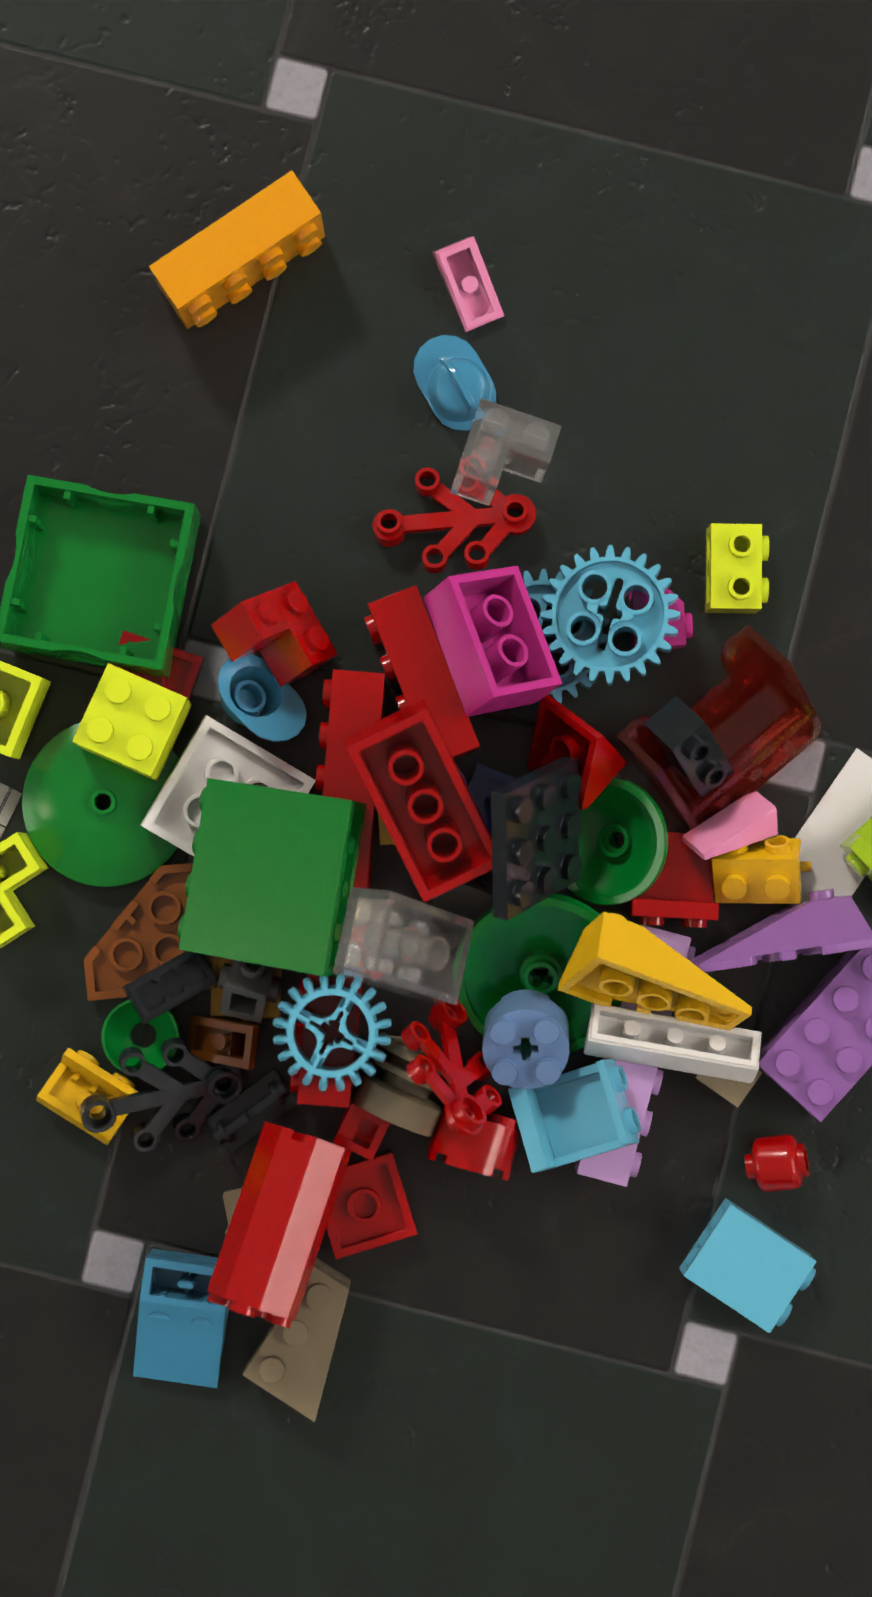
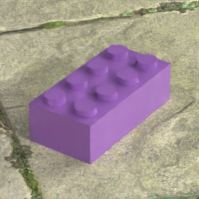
(826, 1038)

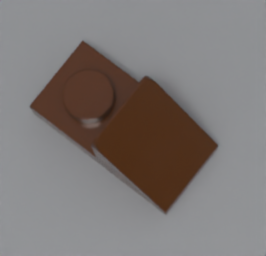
(223, 1041)

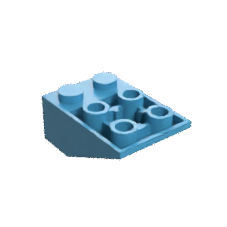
(177, 1326)

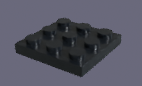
(535, 836)

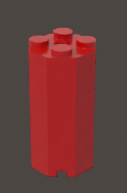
(278, 1225)

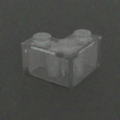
(500, 442)

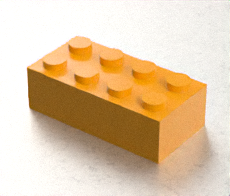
(240, 251)

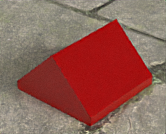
(564, 734)

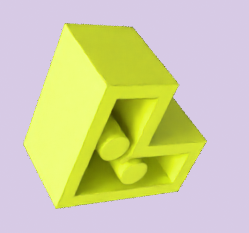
(17, 866)

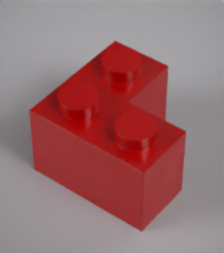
(281, 629)

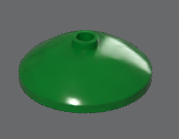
(614, 872)

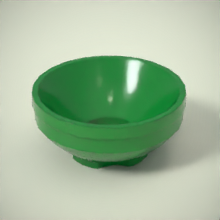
(118, 1031)

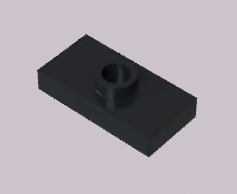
(169, 985)

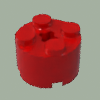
(482, 1154)

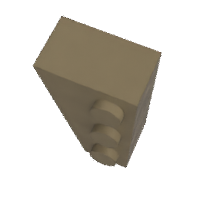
(297, 1359)

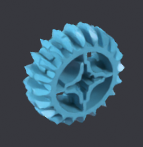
(315, 1064)

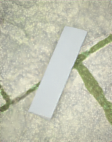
(672, 1043)

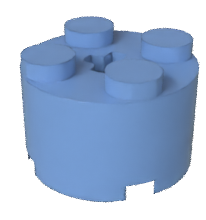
(520, 1061)

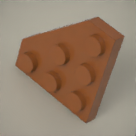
(140, 936)

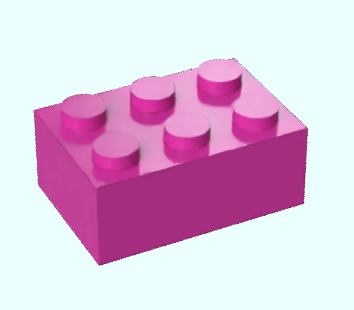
(492, 640)

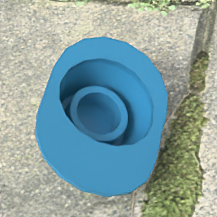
(452, 380)
(258, 702)

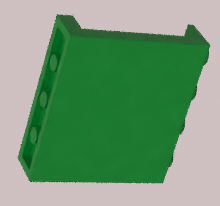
(271, 876)

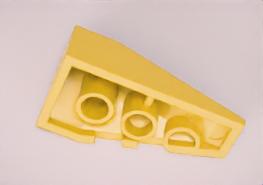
(636, 967)

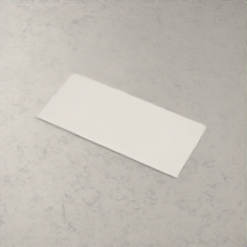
(834, 819)

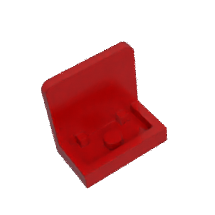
(680, 891)

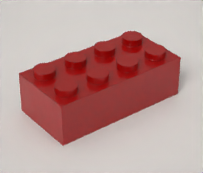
(419, 665)
(422, 799)

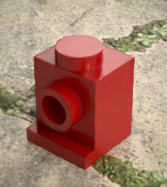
(361, 1131)

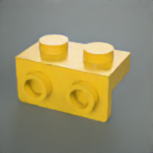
(759, 873)
(74, 1081)

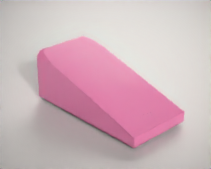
(468, 283)
(734, 827)

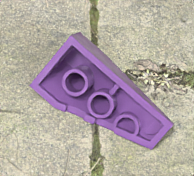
(813, 927)

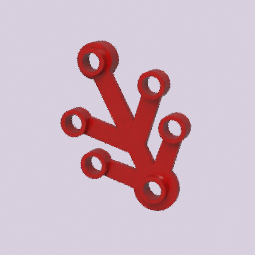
(461, 520)
(463, 1112)

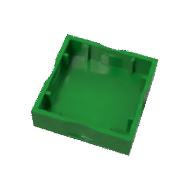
(97, 568)

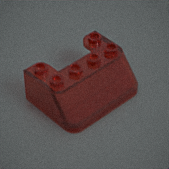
(756, 718)

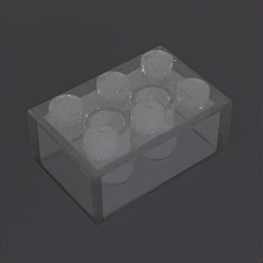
(403, 946)

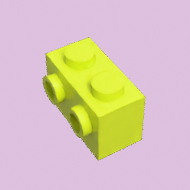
(735, 568)

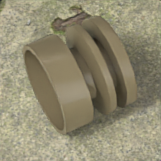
(395, 1095)

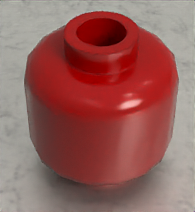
(777, 1163)

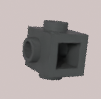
(251, 981)

